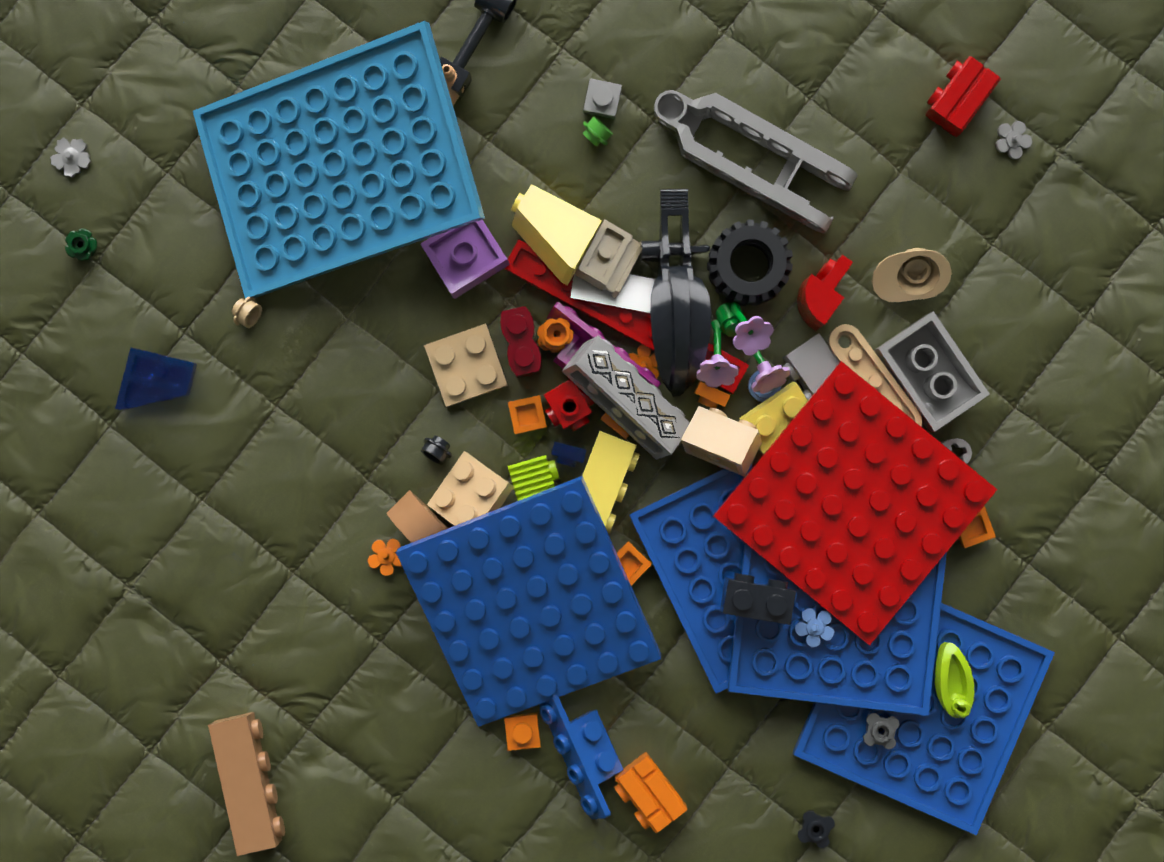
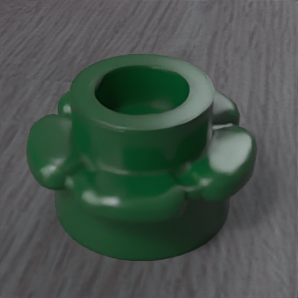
(89, 244)

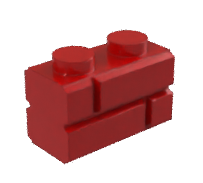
(962, 96)

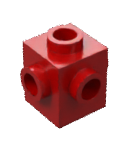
(559, 396)

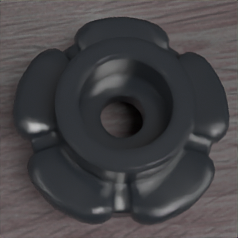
(436, 449)

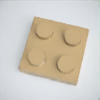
(466, 365)
(469, 491)

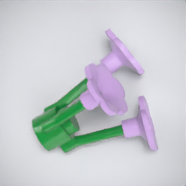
(749, 337)

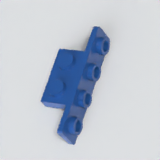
(585, 751)

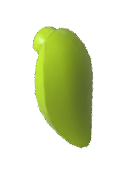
(954, 681)

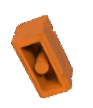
(650, 793)

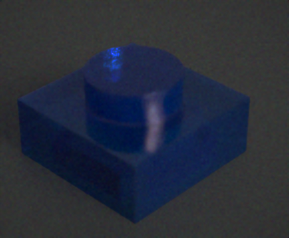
(568, 454)

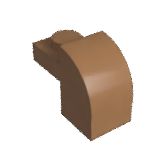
(414, 518)

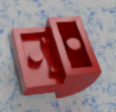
(817, 295)

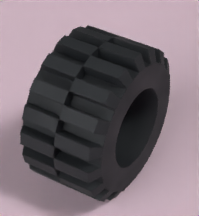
(762, 238)

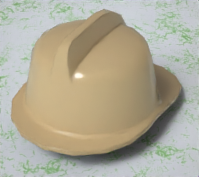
(911, 275)

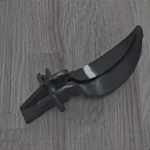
(678, 299)

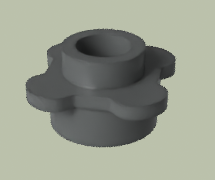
(874, 723)

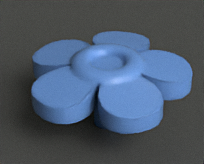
(815, 627)

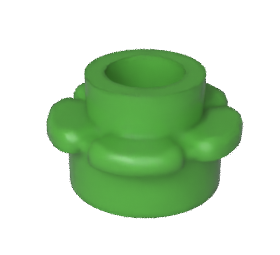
(596, 132)

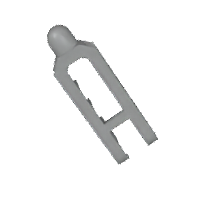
(684, 118)

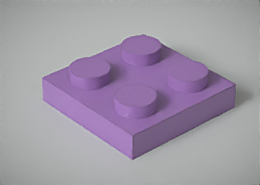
(465, 256)

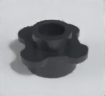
(810, 821)

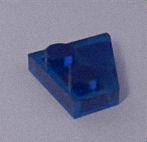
(153, 379)

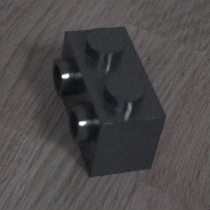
(758, 601)

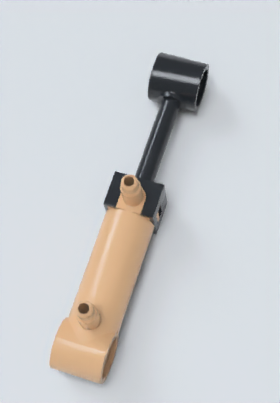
(455, 75)

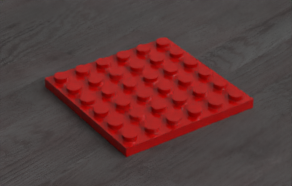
(855, 503)

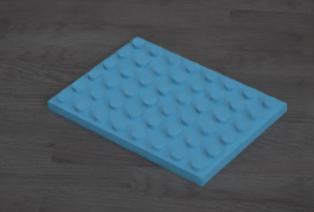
(338, 162)

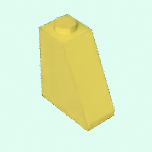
(554, 230)

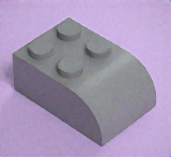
(932, 371)

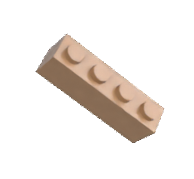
(246, 783)

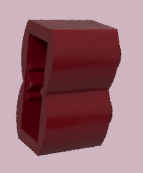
(522, 351)

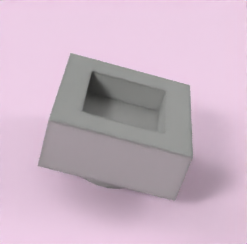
(602, 98)

